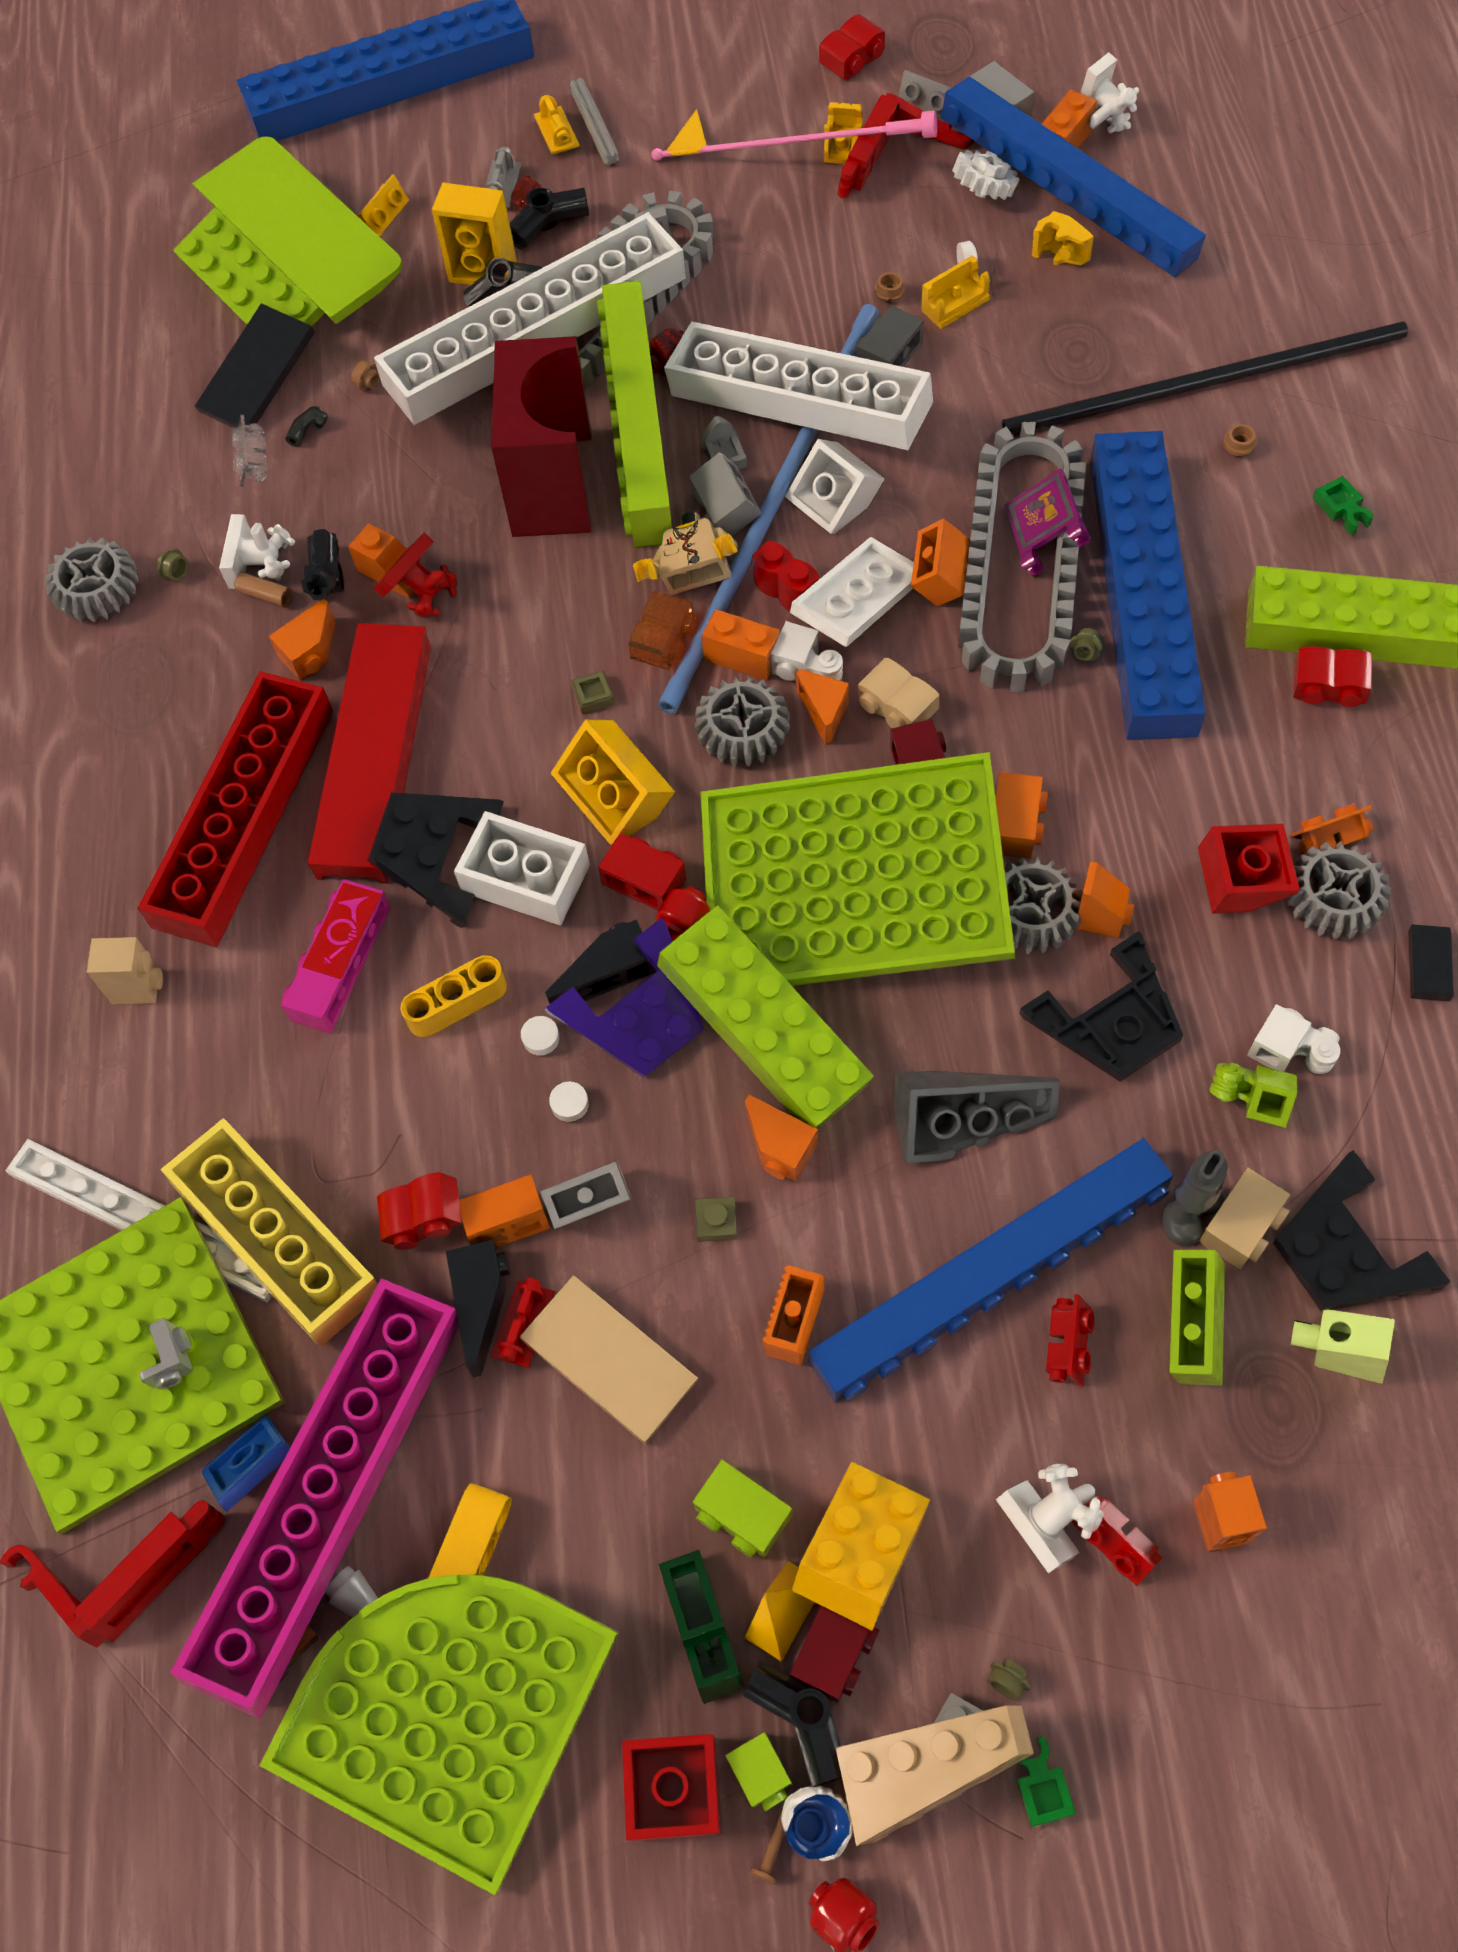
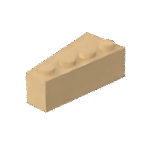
(918, 1769)

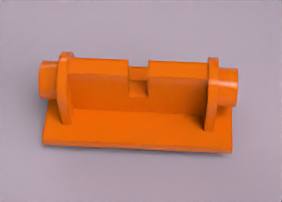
(1348, 825)

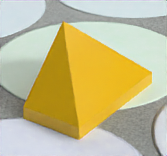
(779, 1615)

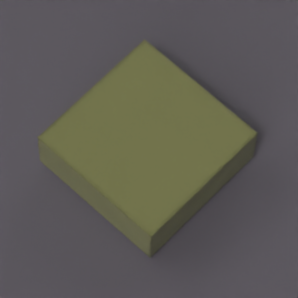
(593, 692)

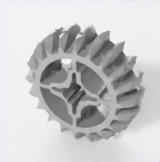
(91, 580)
(721, 727)
(1036, 891)
(1337, 903)

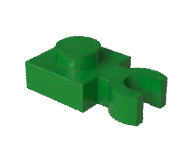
(1344, 501)
(1044, 1790)

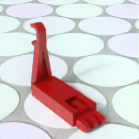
(869, 146)
(132, 1583)

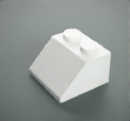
(833, 485)

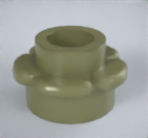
(172, 565)
(1087, 644)
(1008, 1679)

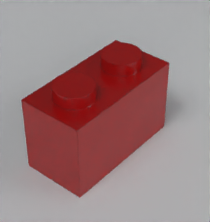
(641, 871)

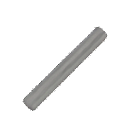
(594, 122)

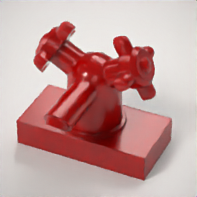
(418, 578)

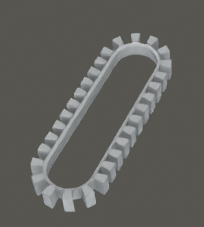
(694, 251)
(1065, 565)

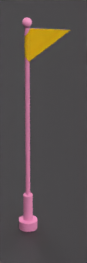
(692, 139)

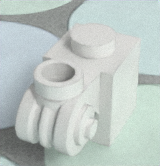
(798, 650)
(1289, 1035)

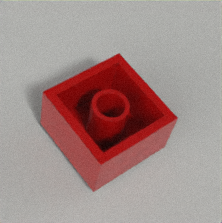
(671, 1788)

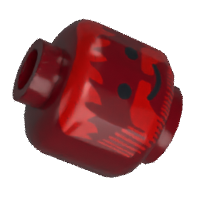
(662, 347)

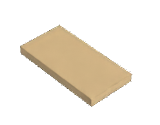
(609, 1359)

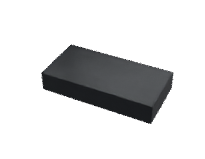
(1430, 962)

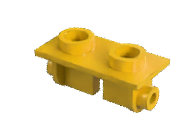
(555, 126)
(384, 206)

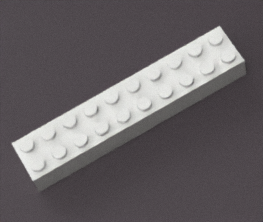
(556, 301)

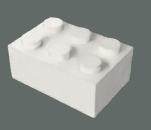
(522, 868)

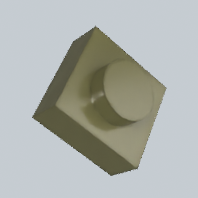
(716, 1219)

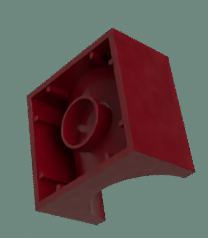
(535, 435)

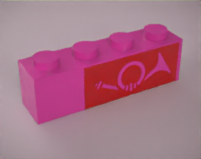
(335, 956)

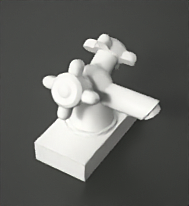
(1109, 97)
(251, 547)
(1043, 1519)

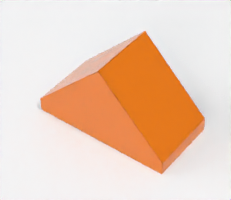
(823, 700)

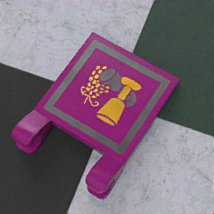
(1043, 515)

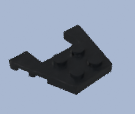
(416, 842)
(1123, 1028)
(1337, 1257)

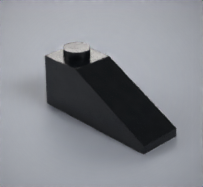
(605, 964)
(478, 1294)

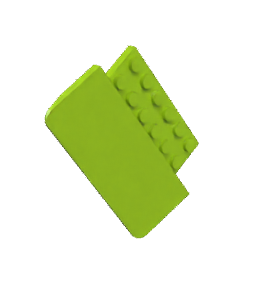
(283, 240)

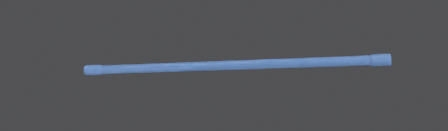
(679, 683)

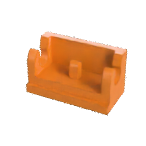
(504, 1213)

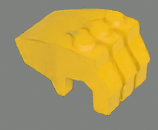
(841, 118)
(1064, 238)

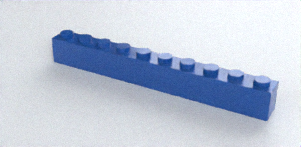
(1073, 176)
(989, 1270)

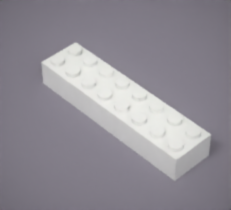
(800, 385)

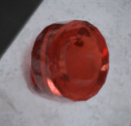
(521, 190)

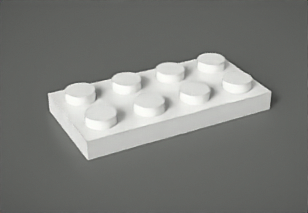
(855, 592)

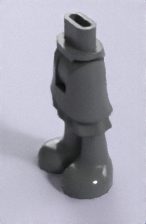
(1196, 1195)

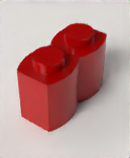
(852, 47)
(780, 574)
(1332, 676)
(419, 1210)

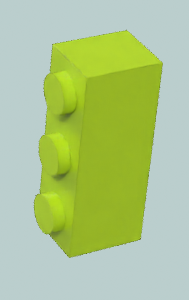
(1197, 1317)

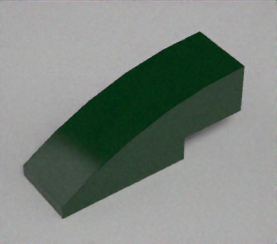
(701, 1627)

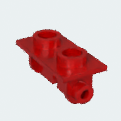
(524, 1306)
(1072, 1355)
(1130, 1554)

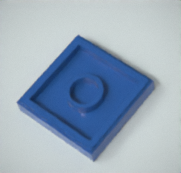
(246, 1462)

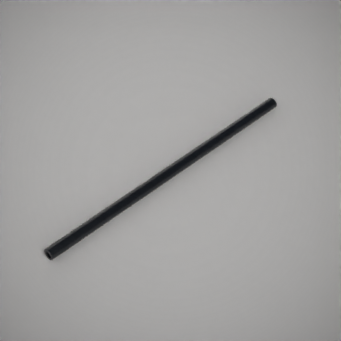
(1209, 377)

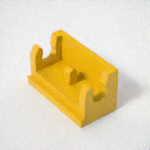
(955, 293)

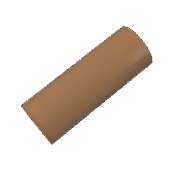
(263, 589)

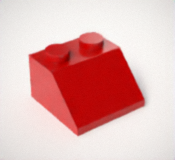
(1247, 867)

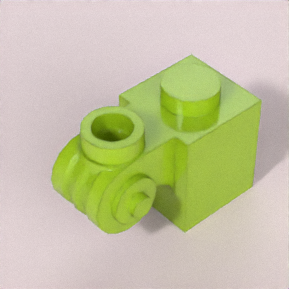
(1266, 1091)

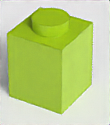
(760, 1772)

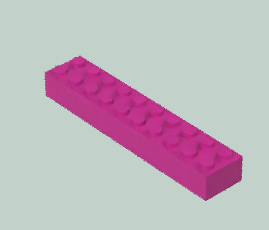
(316, 1500)

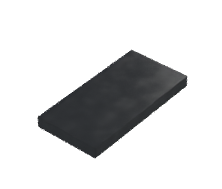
(255, 367)

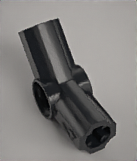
(544, 211)
(494, 281)
(324, 571)
(782, 1697)

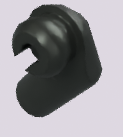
(302, 423)

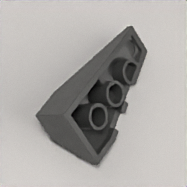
(956, 1110)

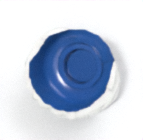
(817, 1823)

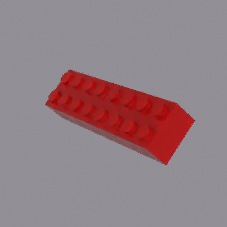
(236, 809)

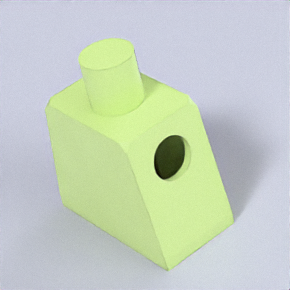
(1348, 1343)

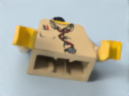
(689, 556)

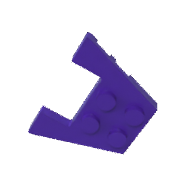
(645, 1023)

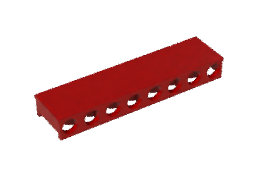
(369, 746)

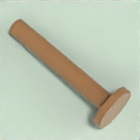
(771, 1854)

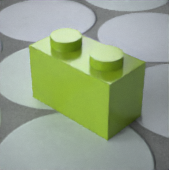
(742, 1510)

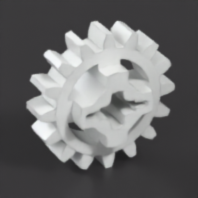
(985, 174)

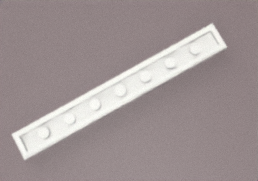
(114, 1204)

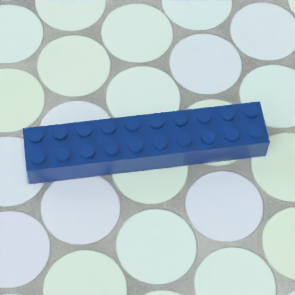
(385, 68)
(1146, 587)

